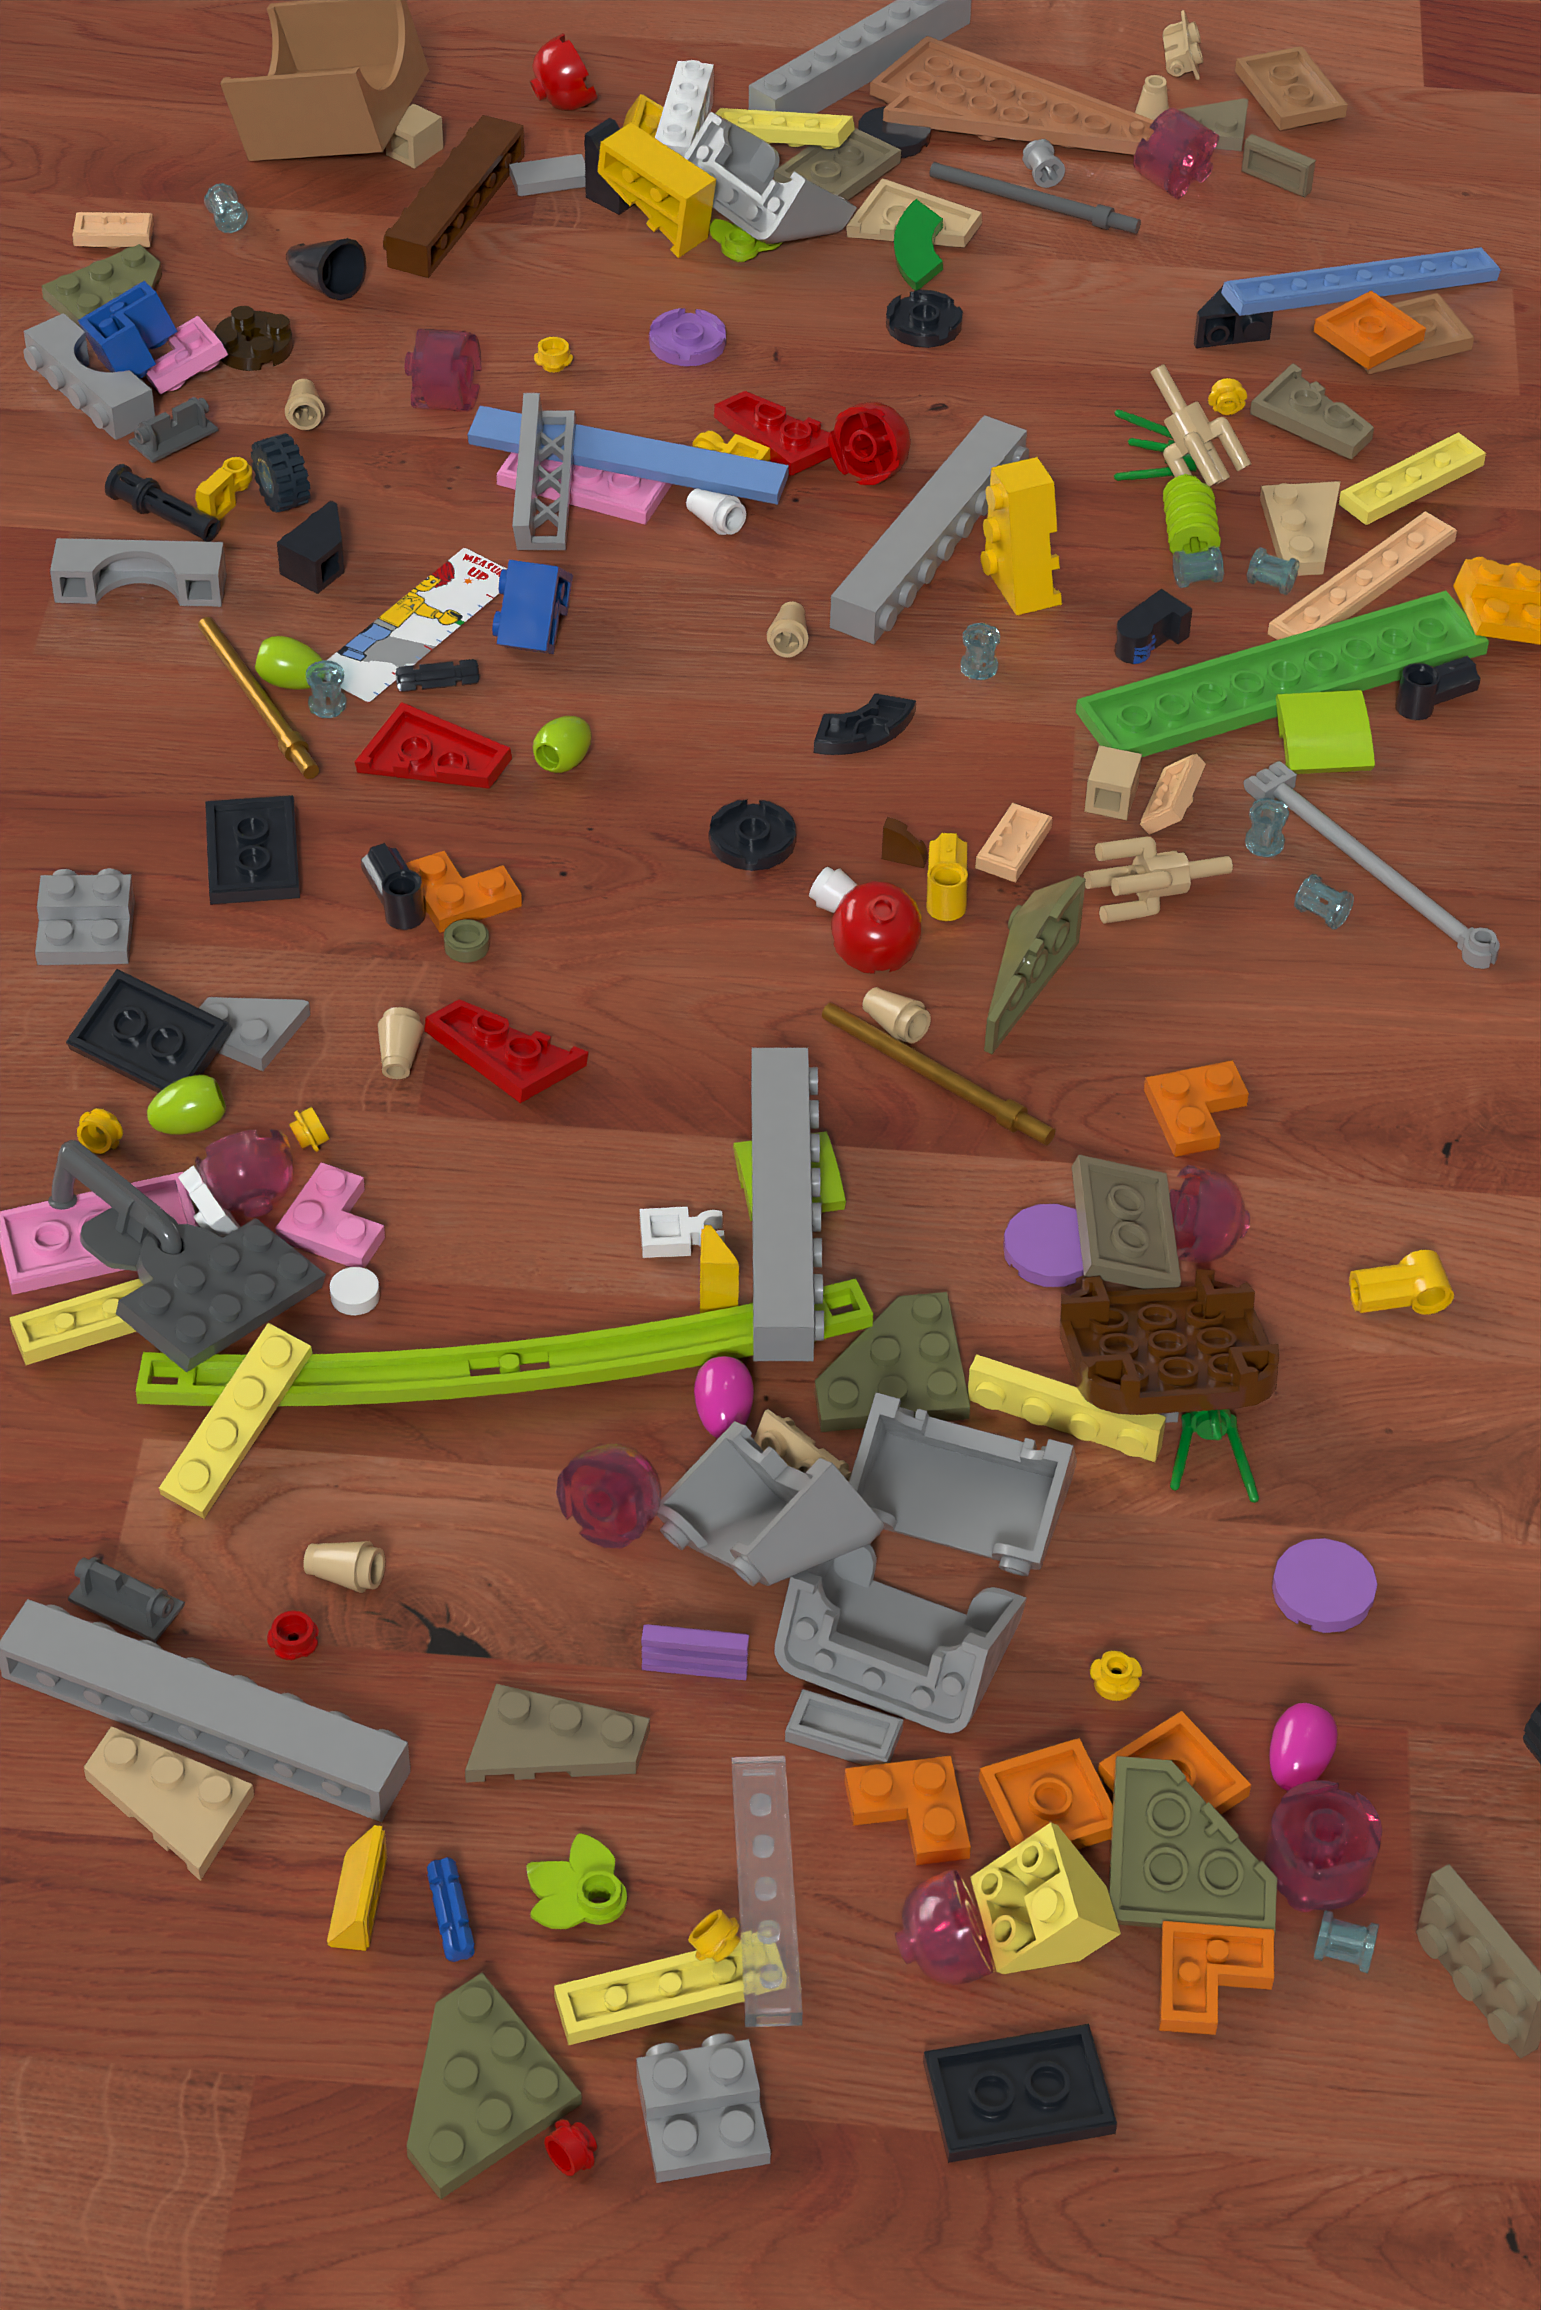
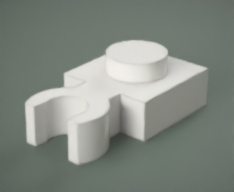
(210, 1214)
(672, 1231)

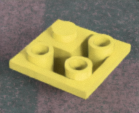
(1043, 1904)

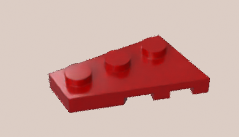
(790, 440)
(432, 750)
(505, 1056)

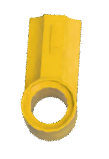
(947, 877)
(1414, 1282)

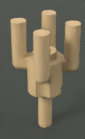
(1194, 435)
(1149, 876)

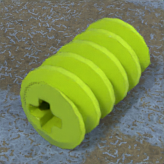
(1190, 515)

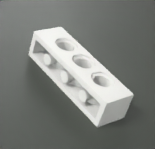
(686, 105)

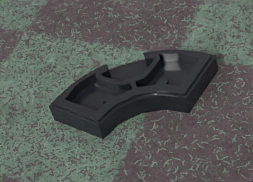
(865, 728)

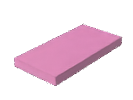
(598, 490)
(44, 1242)

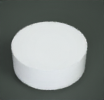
(354, 1291)

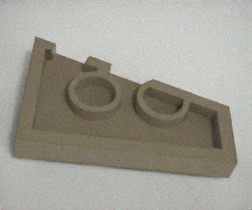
(1307, 412)
(547, 1733)

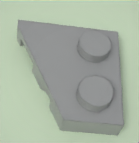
(258, 1026)

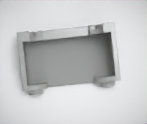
(749, 194)
(962, 1485)
(762, 1513)
(891, 1644)

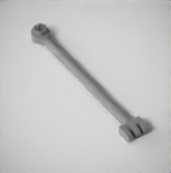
(1279, 783)

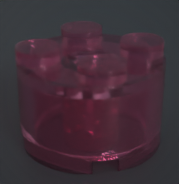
(1176, 152)
(444, 369)
(1323, 1846)

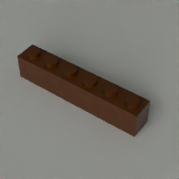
(454, 196)

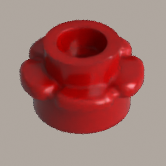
(291, 1625)
(571, 2147)

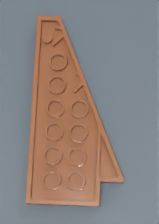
(975, 95)

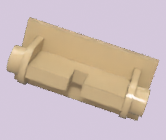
(1182, 47)
(793, 1444)

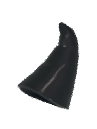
(330, 267)

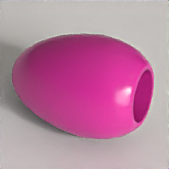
(723, 1394)
(1302, 1745)

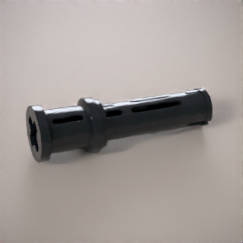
(147, 497)

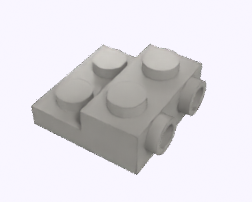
(84, 918)
(702, 2108)

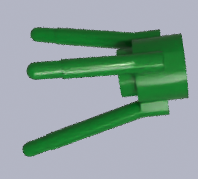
(1150, 445)
(1212, 1426)

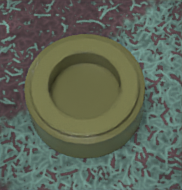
(466, 940)

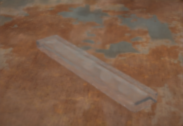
(766, 1892)

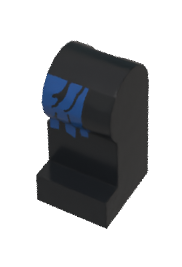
(1151, 625)

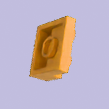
(1501, 599)

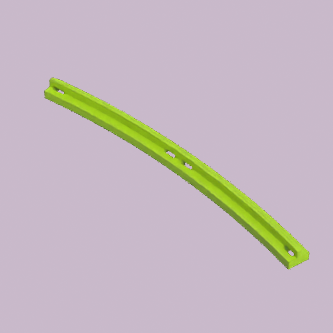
(446, 1371)

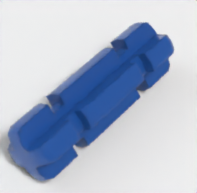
(450, 1909)

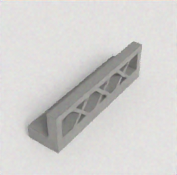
(529, 470)

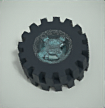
(280, 472)

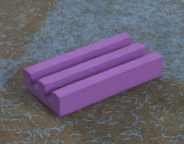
(695, 1652)

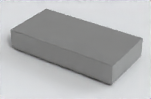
(548, 175)
(843, 1729)

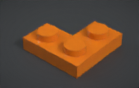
(457, 898)
(1187, 1098)
(915, 1791)
(1200, 1959)

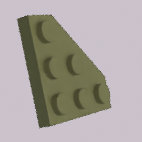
(101, 282)
(904, 1356)
(1179, 1855)
(481, 2088)

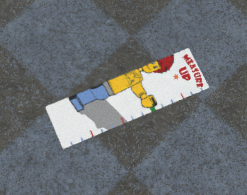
(417, 623)

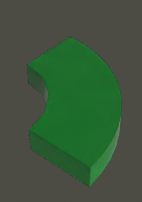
(914, 245)

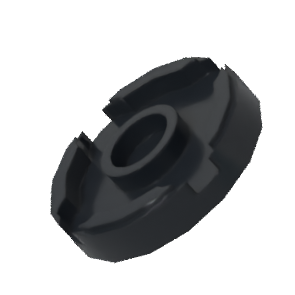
(902, 136)
(924, 319)
(752, 835)

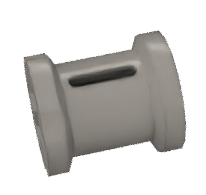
(1046, 167)

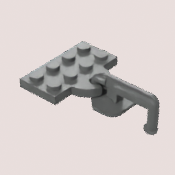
(196, 1285)

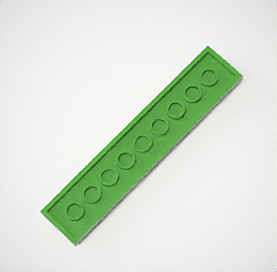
(1244, 684)

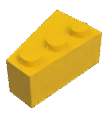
(661, 183)
(1019, 535)

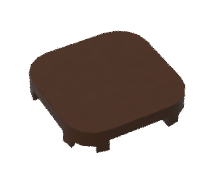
(1168, 1347)

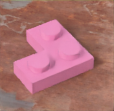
(193, 351)
(322, 1221)

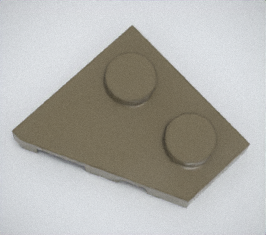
(1225, 119)

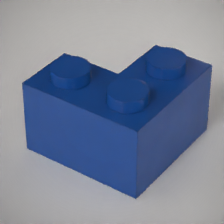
(127, 329)
(531, 606)

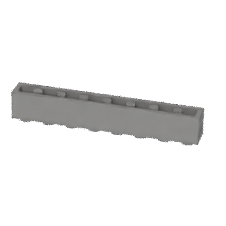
(856, 55)
(924, 532)
(784, 1207)
(205, 1709)

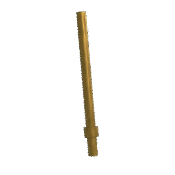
(289, 742)
(1007, 1113)

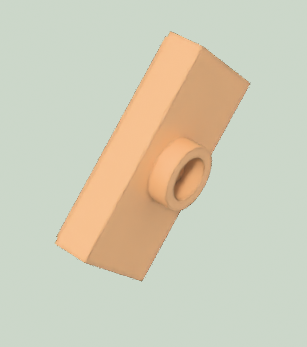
(112, 229)
(1172, 793)
(1013, 842)

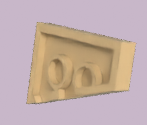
(888, 201)
(1301, 521)
(173, 1796)

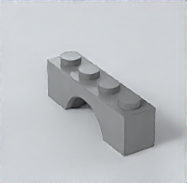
(109, 398)
(92, 567)

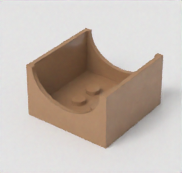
(333, 80)

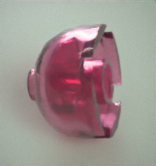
(248, 1171)
(1207, 1215)
(610, 1494)
(944, 1931)

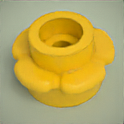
(553, 354)
(1227, 396)
(308, 1129)
(99, 1131)
(1111, 1685)
(715, 1936)

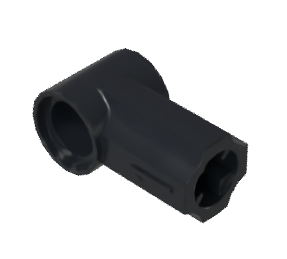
(1426, 686)
(395, 886)

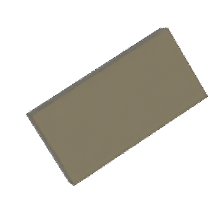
(1278, 165)

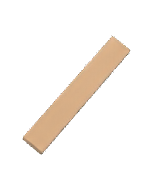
(1366, 577)

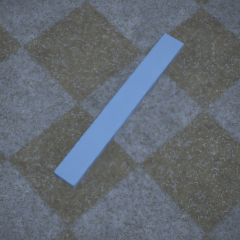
(1351, 281)
(642, 457)

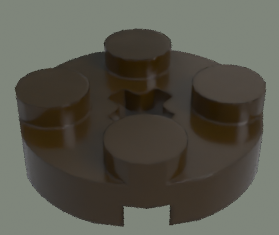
(268, 334)

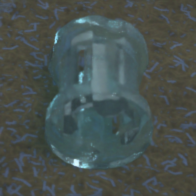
(227, 211)
(1198, 566)
(1273, 570)
(980, 651)
(321, 689)
(1266, 827)
(1309, 898)
(1346, 1941)

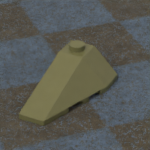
(1037, 945)

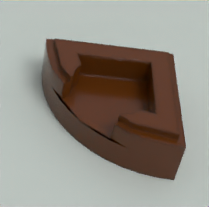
(901, 845)

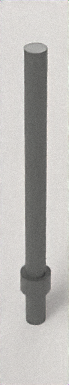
(1100, 216)

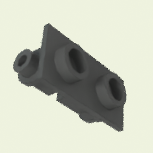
(163, 436)
(124, 1599)

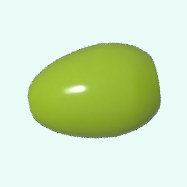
(285, 661)
(562, 744)
(187, 1106)

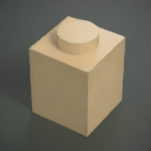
(416, 137)
(1113, 782)

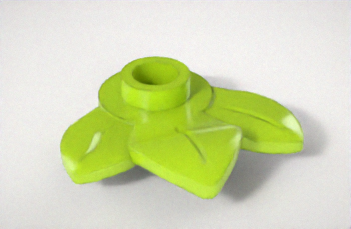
(736, 242)
(571, 1885)

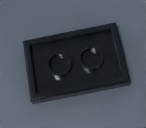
(252, 850)
(147, 1033)
(1019, 2093)

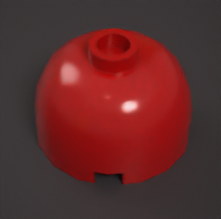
(561, 76)
(870, 442)
(876, 927)

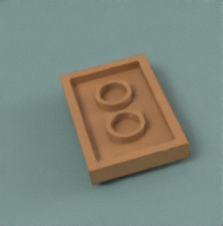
(1291, 88)
(1443, 334)

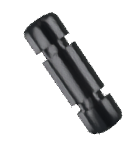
(437, 675)

